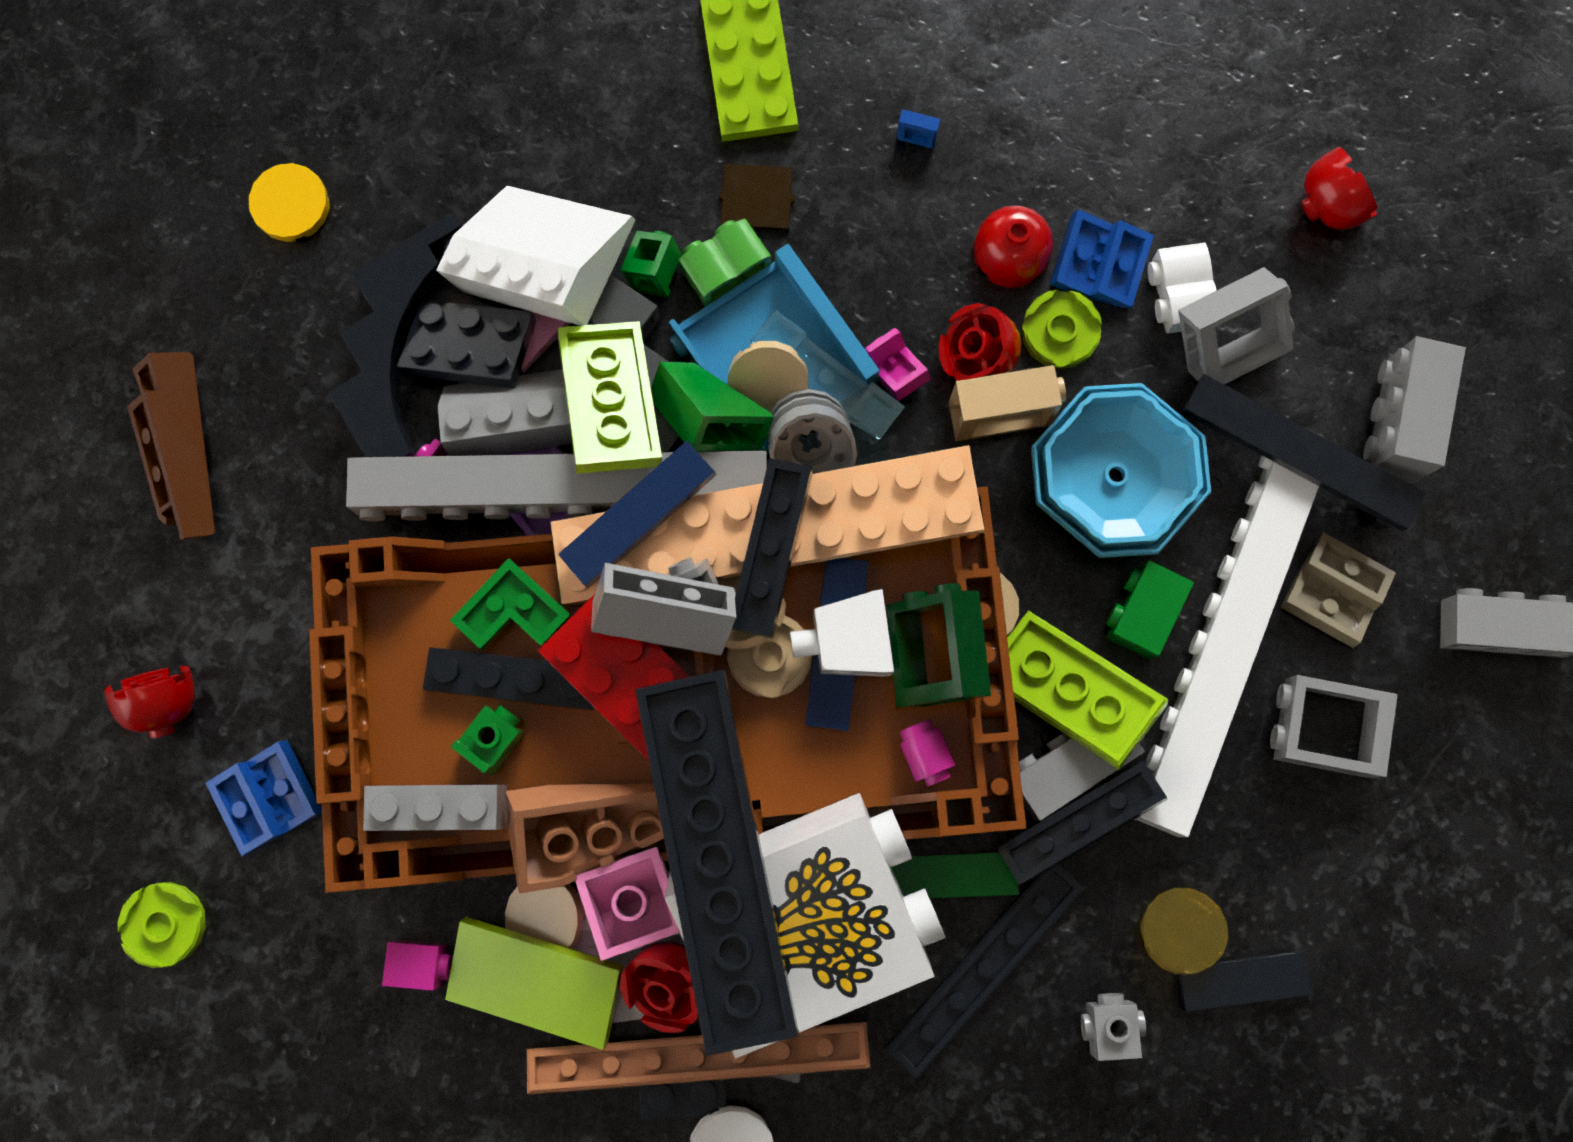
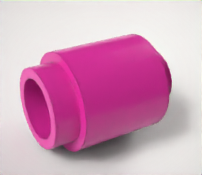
(926, 752)

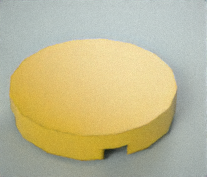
(289, 202)

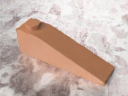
(575, 828)

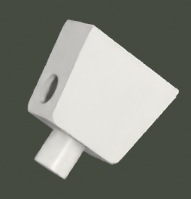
(848, 637)

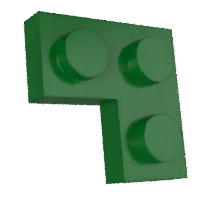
(509, 597)

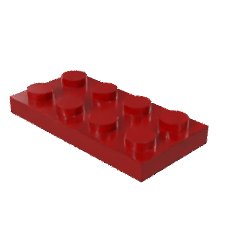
(609, 671)

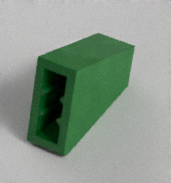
(708, 410)

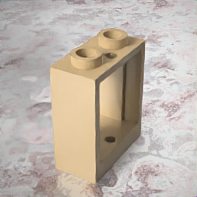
(1006, 402)

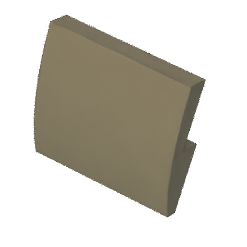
(1338, 590)

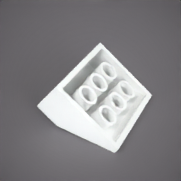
(537, 254)

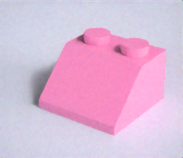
(627, 903)

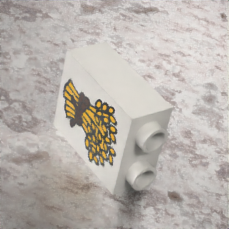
(842, 912)

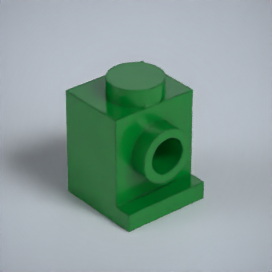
(651, 263)
(489, 756)

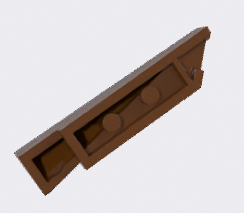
(172, 442)

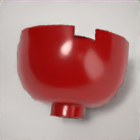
(1337, 193)
(1013, 246)
(979, 343)
(152, 701)
(661, 987)

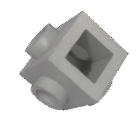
(1124, 1038)

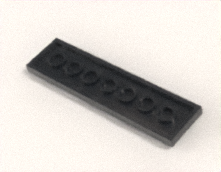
(716, 864)

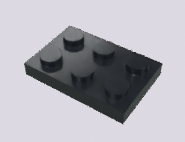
(467, 343)

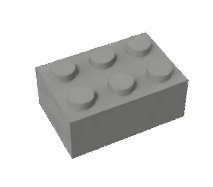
(1415, 409)

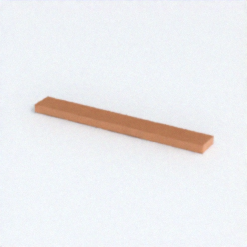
(685, 1060)

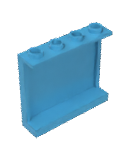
(732, 320)

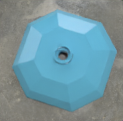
(1144, 439)

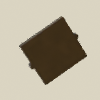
(758, 195)

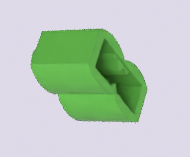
(723, 261)

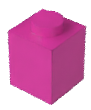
(416, 964)

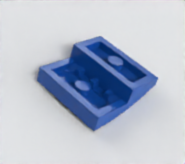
(1102, 259)
(264, 797)

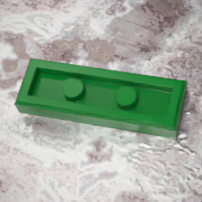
(956, 875)

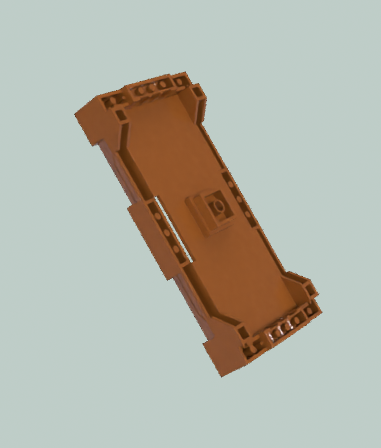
(376, 726)

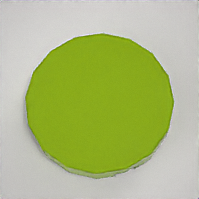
(1061, 329)
(161, 925)

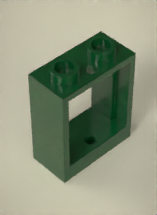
(965, 647)

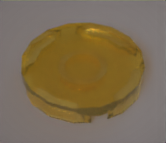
(1184, 931)

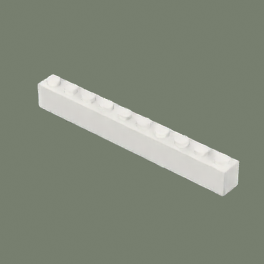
(1227, 644)

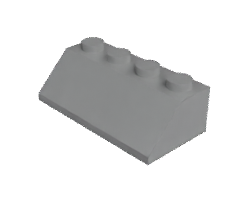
(504, 419)

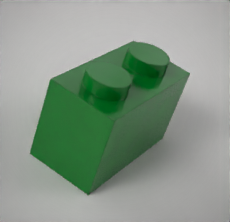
(1148, 610)

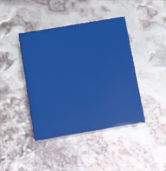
(918, 129)

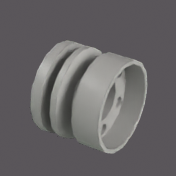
(808, 410)

